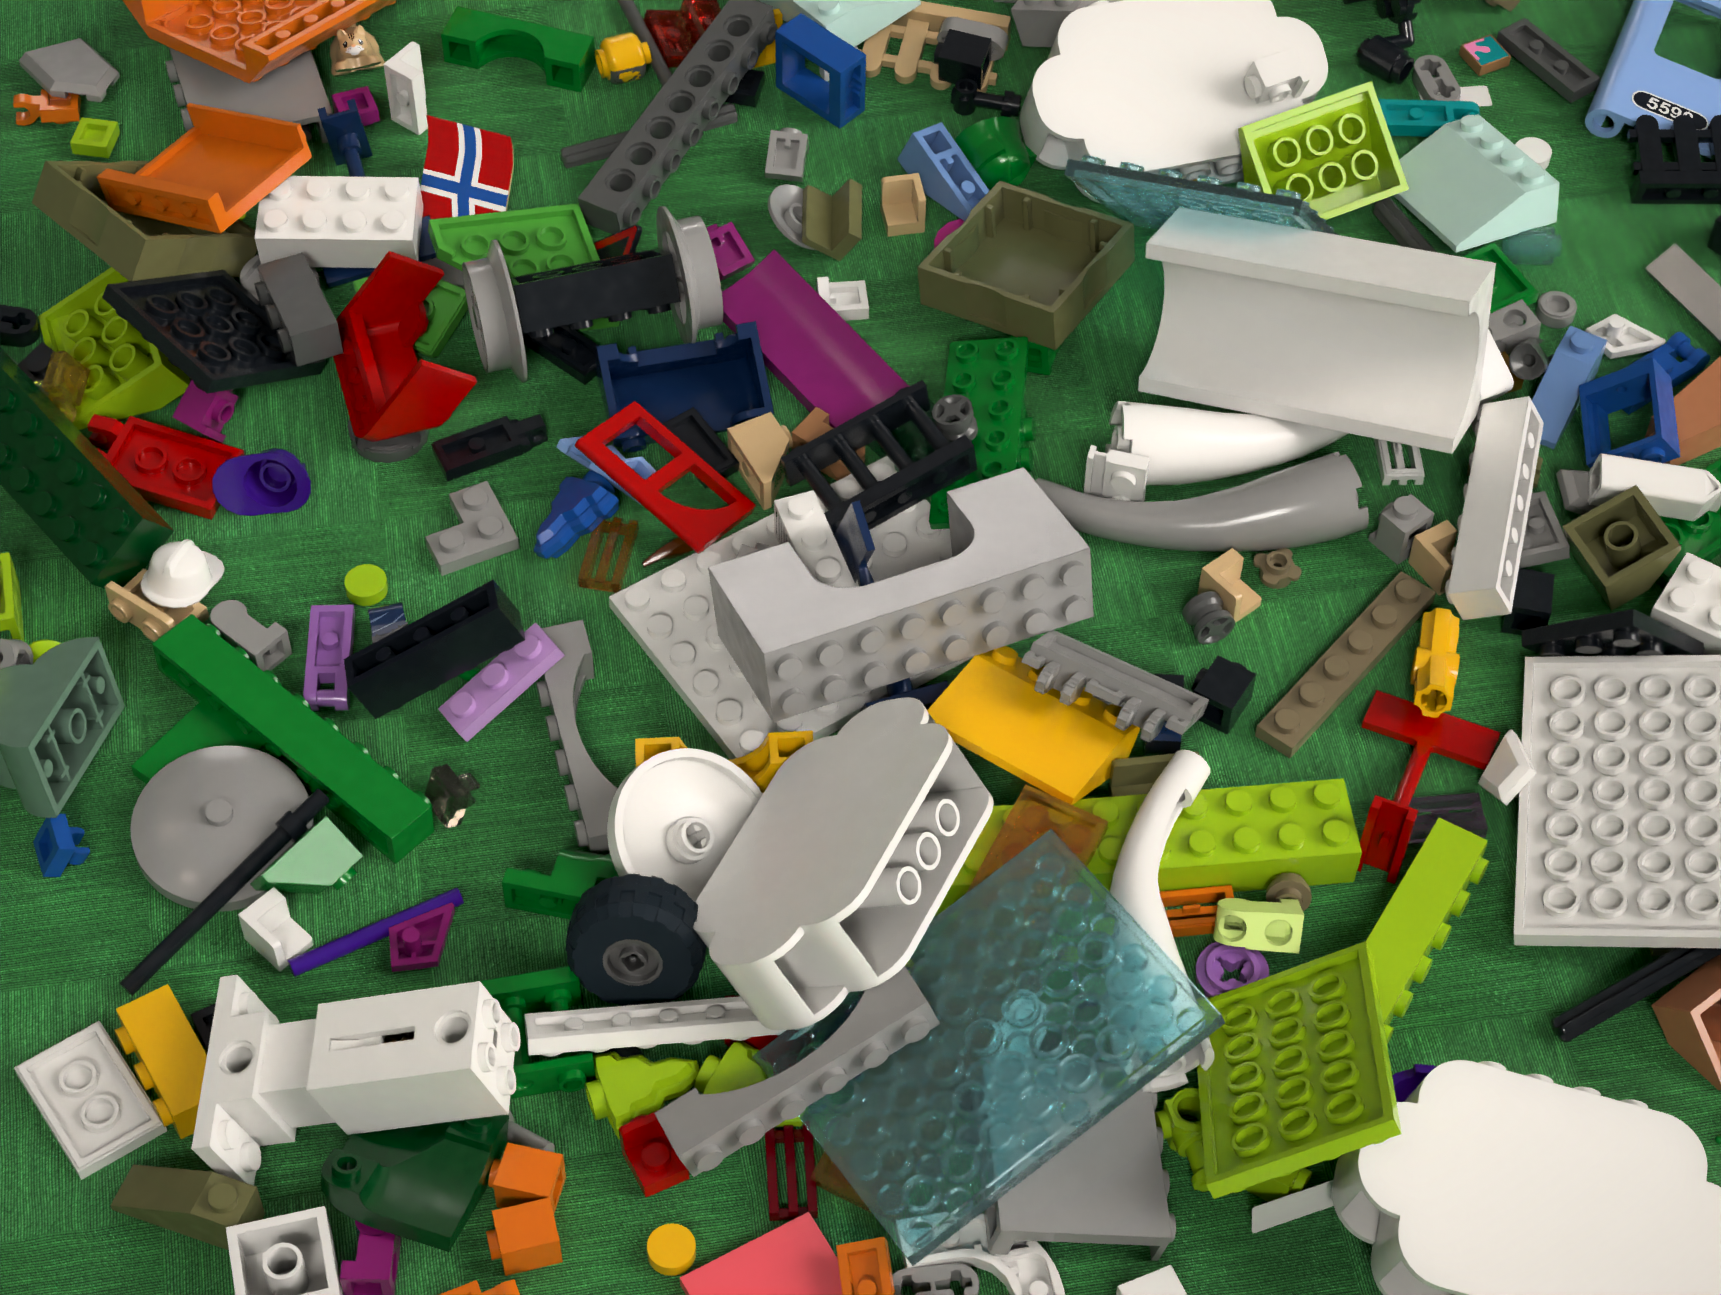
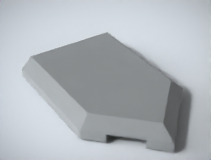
(70, 69)

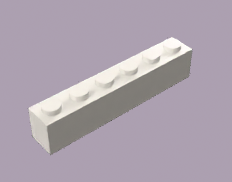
(1495, 509)

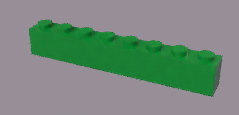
(359, 789)

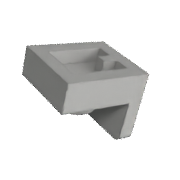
(786, 154)

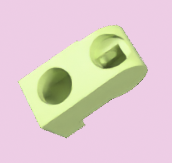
(1259, 924)

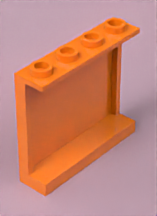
(211, 170)

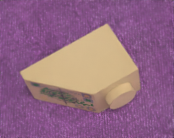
(759, 449)

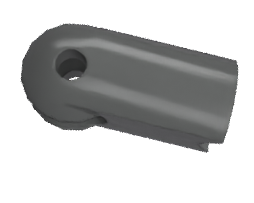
(1529, 360)

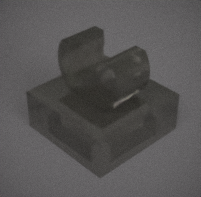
(450, 794)

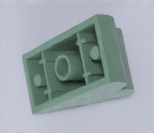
(55, 722)

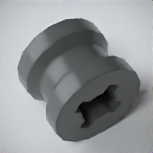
(955, 417)
(1208, 617)

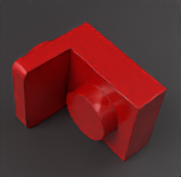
(651, 1155)

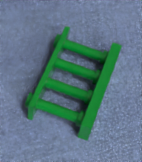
(535, 992)

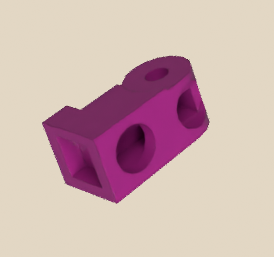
(375, 1263)

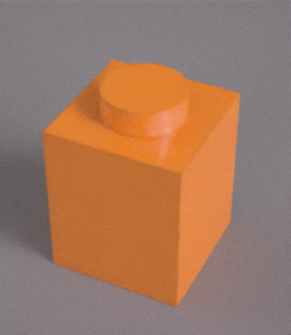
(527, 1176)
(525, 1237)

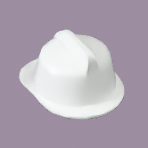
(180, 575)

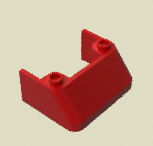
(378, 370)

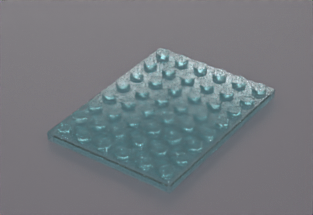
(1044, 1029)

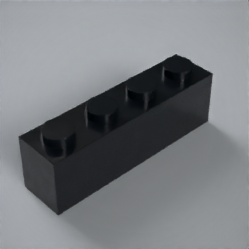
(434, 649)

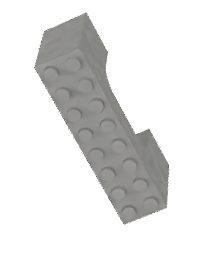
(812, 644)

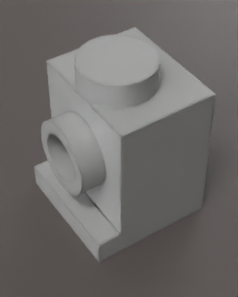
(1399, 525)

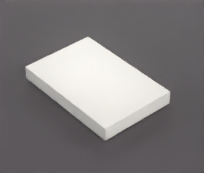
(90, 1099)

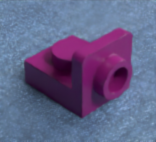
(729, 250)

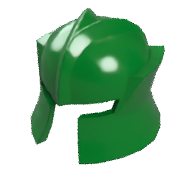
(996, 150)

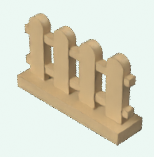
(916, 30)

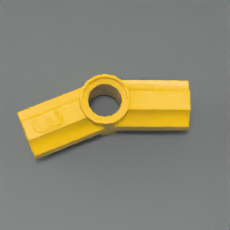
(1436, 662)

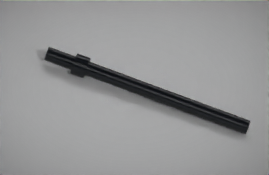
(289, 827)

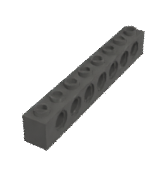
(677, 115)

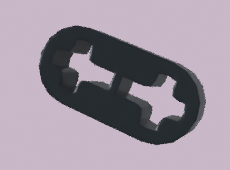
(18, 326)

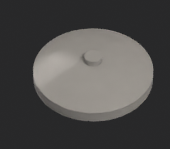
(208, 817)

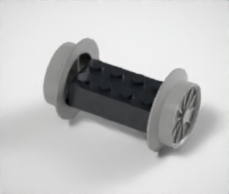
(673, 277)

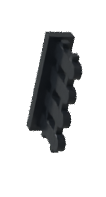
(1678, 181)

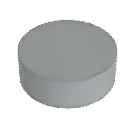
(1556, 309)

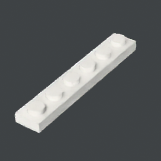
(642, 1026)

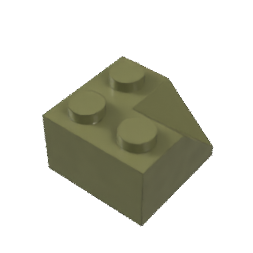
(1622, 546)

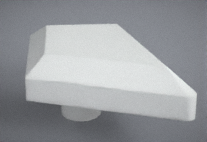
(1624, 337)
(1507, 770)

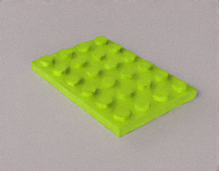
(1296, 1072)

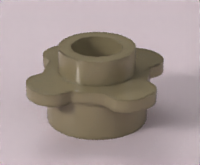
(1279, 576)

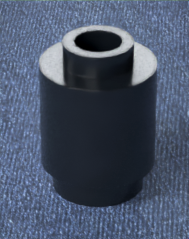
(1385, 59)

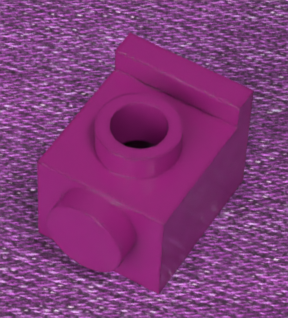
(206, 410)

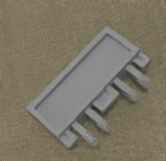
(1146, 696)

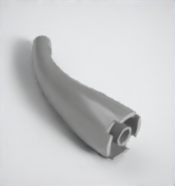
(1274, 512)

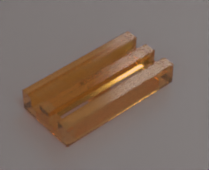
(614, 529)

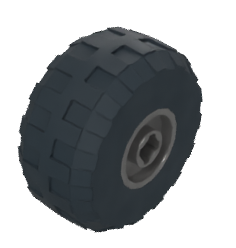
(635, 940)

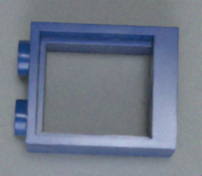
(844, 94)
(1638, 384)

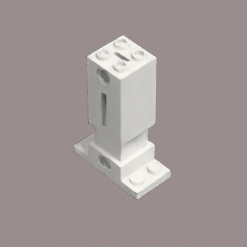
(356, 1064)

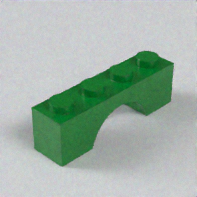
(480, 37)

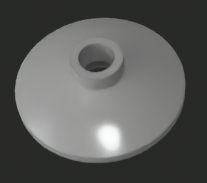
(786, 212)

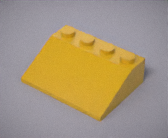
(1029, 733)

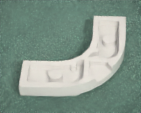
(1022, 1271)

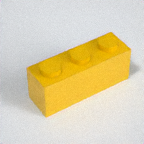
(167, 1055)

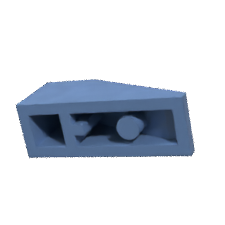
(943, 170)
(1558, 394)

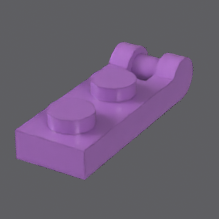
(327, 647)

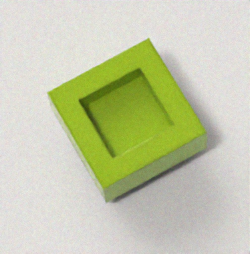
(95, 137)

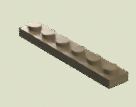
(1345, 664)

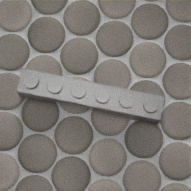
(560, 690)
(716, 1125)

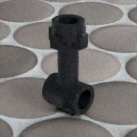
(966, 98)

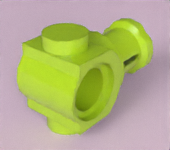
(1183, 1135)

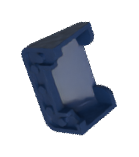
(714, 376)

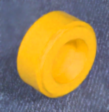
(671, 1249)

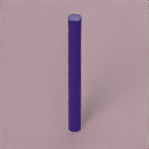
(368, 934)

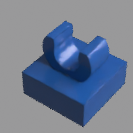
(57, 847)

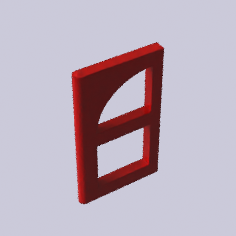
(694, 526)

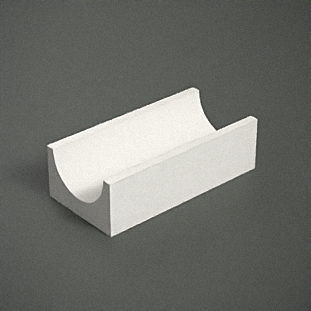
(1320, 328)

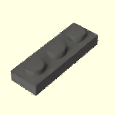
(1548, 60)

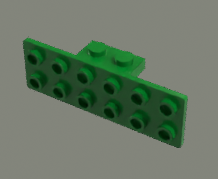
(994, 381)

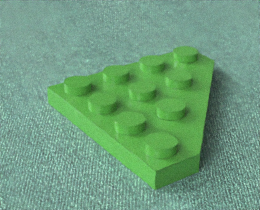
(529, 240)

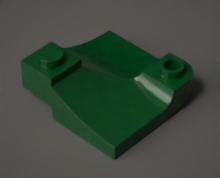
(416, 1177)

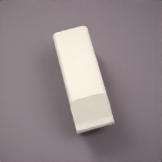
(1669, 488)

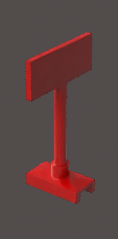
(1392, 822)

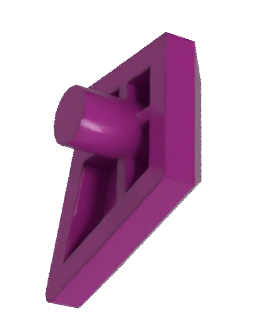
(420, 940)

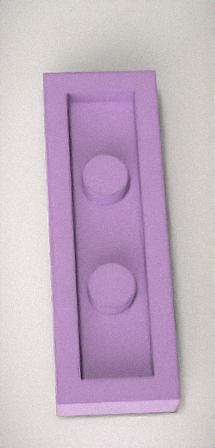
(500, 683)

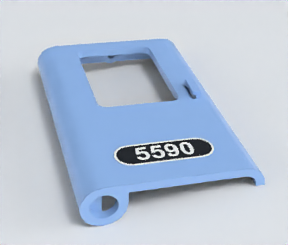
(1647, 84)

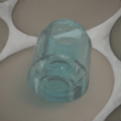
(1533, 246)

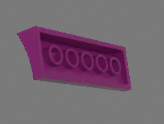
(809, 342)

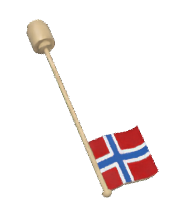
(465, 170)

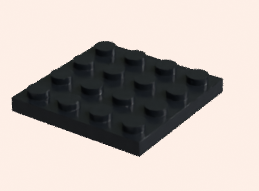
(208, 329)

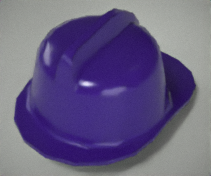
(262, 483)

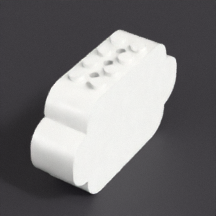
(1161, 84)
(842, 864)
(1532, 1192)

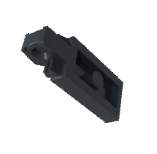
(488, 445)

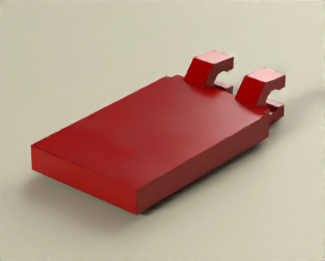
(163, 462)

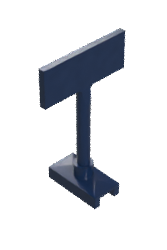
(349, 146)
(857, 548)

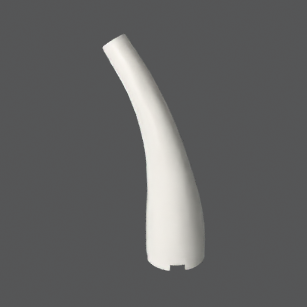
(1209, 445)
(1136, 881)

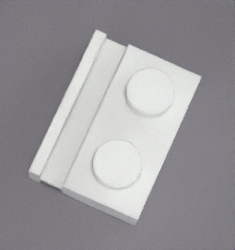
(1116, 475)

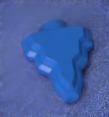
(575, 512)

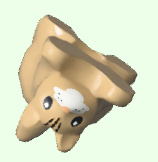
(353, 51)

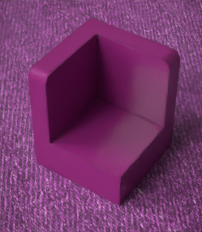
(364, 100)

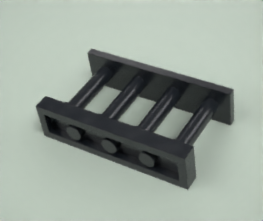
(901, 490)

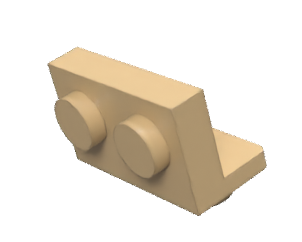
(131, 606)

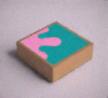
(1484, 55)

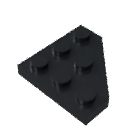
(1610, 635)

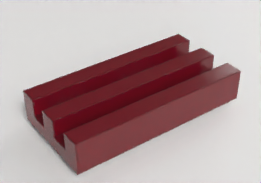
(789, 1137)

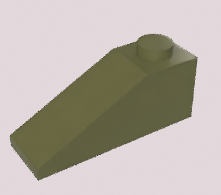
(188, 1201)

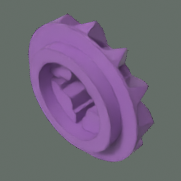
(1218, 956)

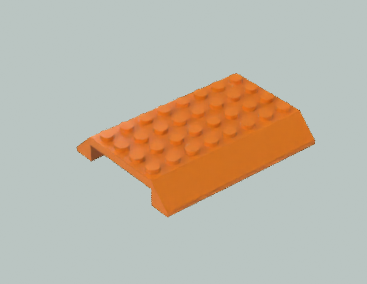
(248, 35)

